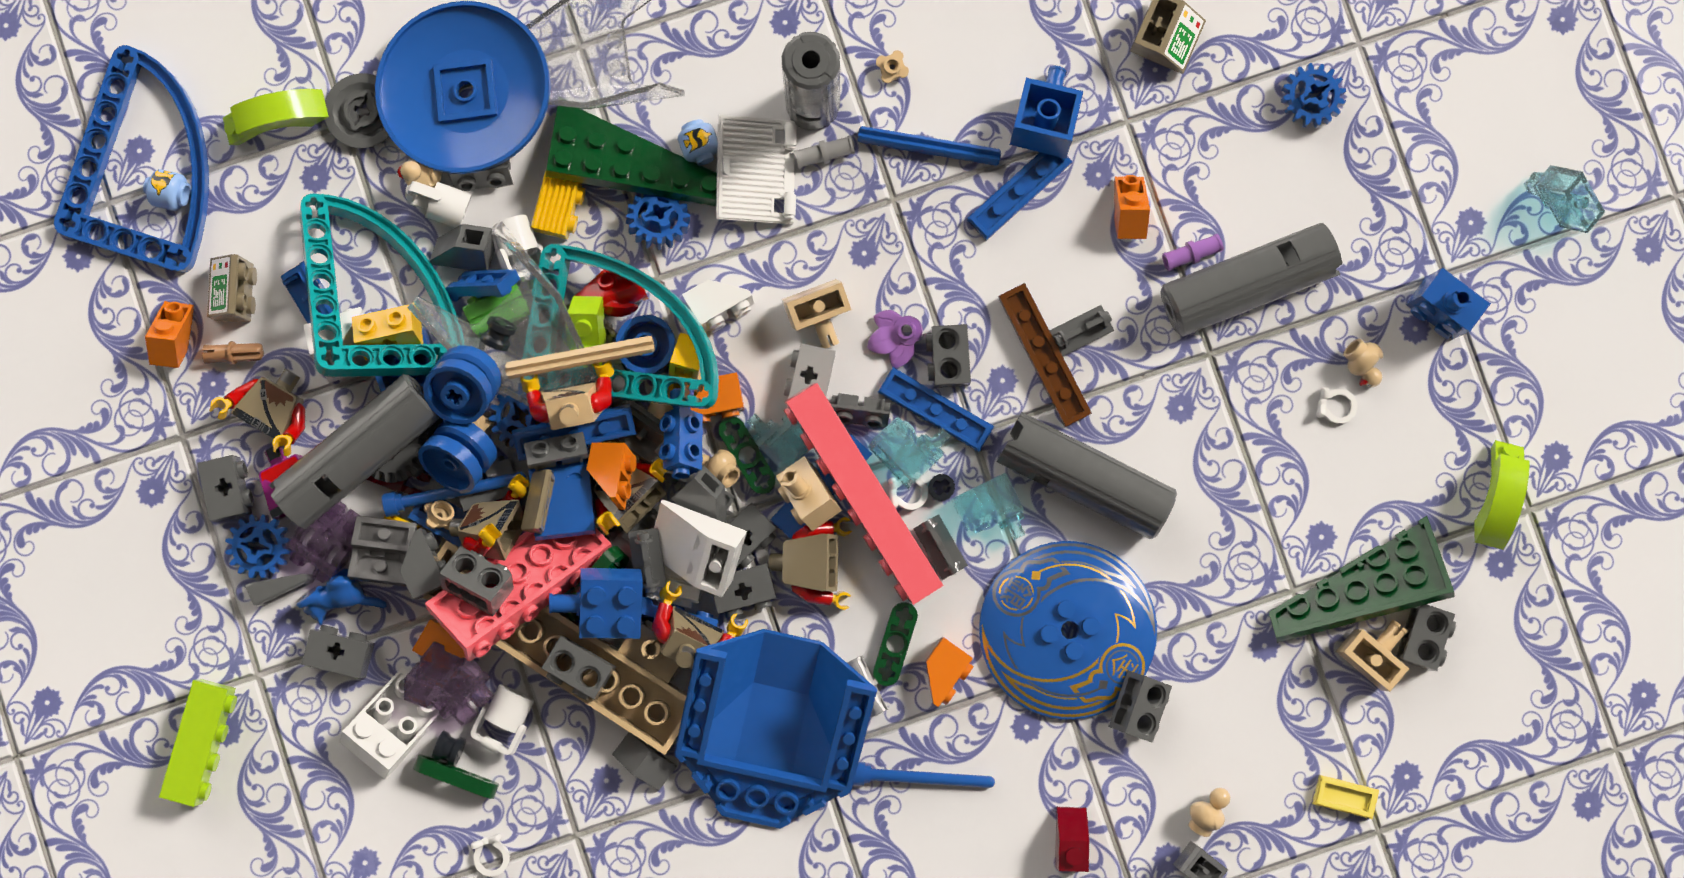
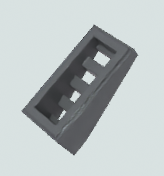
(270, 590)

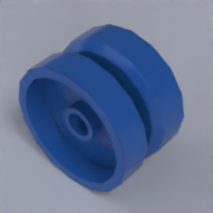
(462, 384)
(457, 455)

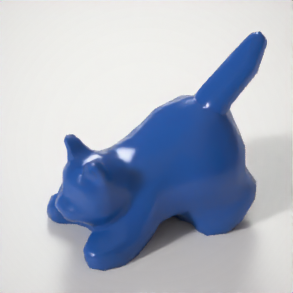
(338, 593)

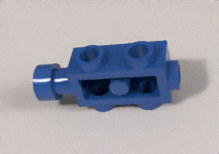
(682, 439)

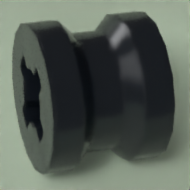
(498, 333)
(448, 748)

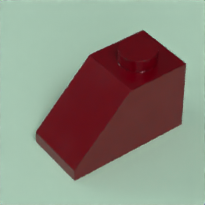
(1072, 839)

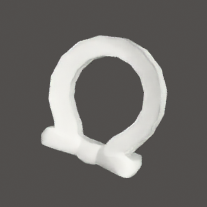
(1324, 412)
(893, 484)
(478, 846)

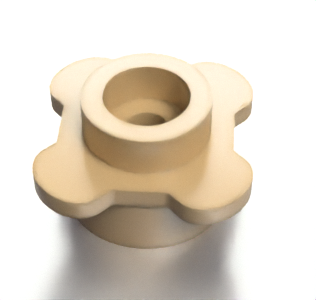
(900, 70)
(437, 509)

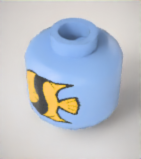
(698, 142)
(167, 190)

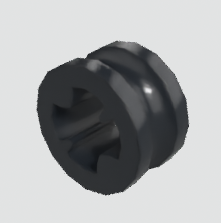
(939, 478)

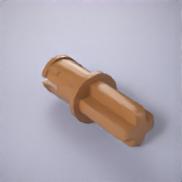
(232, 353)

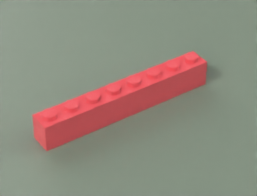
(863, 493)

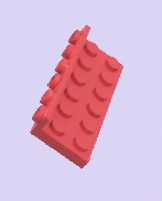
(536, 571)

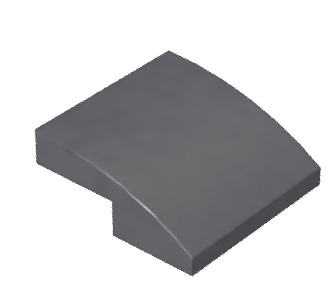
(379, 550)

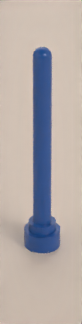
(396, 503)
(866, 774)

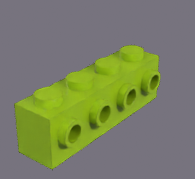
(198, 742)

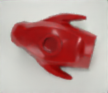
(617, 293)

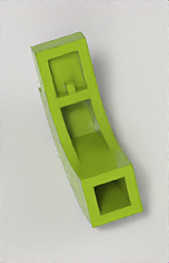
(274, 111)
(1505, 496)

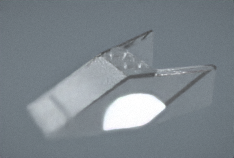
(590, 54)
(533, 308)

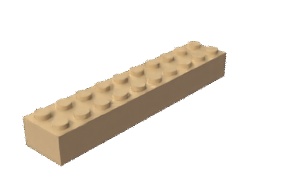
(631, 695)

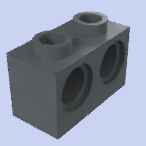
(957, 356)
(472, 586)
(1419, 633)
(581, 661)
(1140, 706)

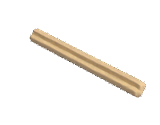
(579, 357)

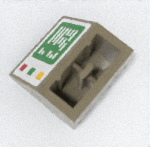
(1168, 34)
(231, 289)

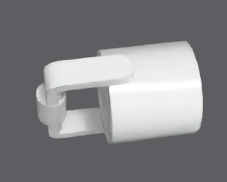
(444, 204)
(522, 231)
(508, 711)

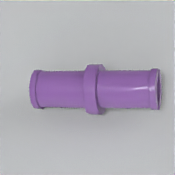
(1192, 252)

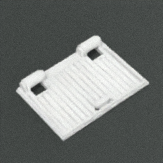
(755, 169)

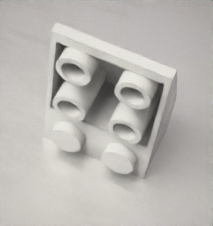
(699, 547)
(388, 727)

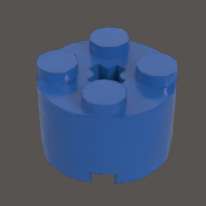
(664, 343)

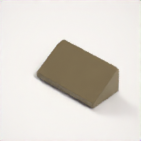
(538, 501)

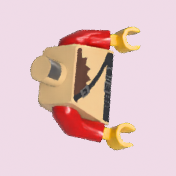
(572, 403)

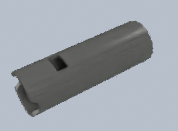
(811, 80)
(1251, 279)
(353, 452)
(1088, 476)

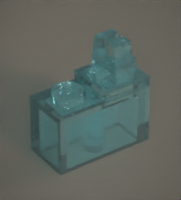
(1567, 196)
(779, 442)
(905, 453)
(989, 501)

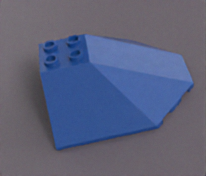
(773, 726)

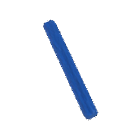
(929, 145)

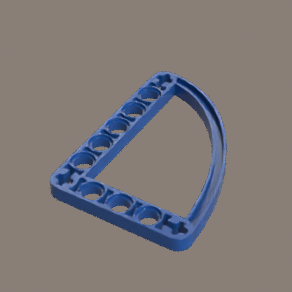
(110, 129)

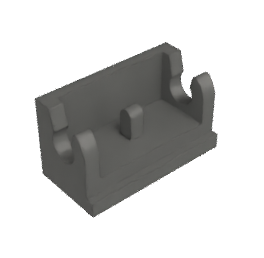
(648, 434)

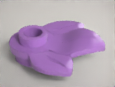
(891, 339)

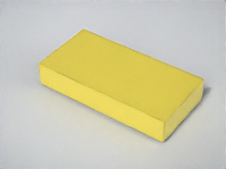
(1345, 796)

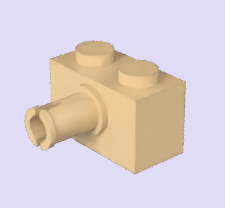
(817, 308)
(808, 494)
(648, 654)
(1374, 657)

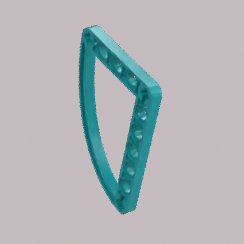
(701, 342)
(340, 353)

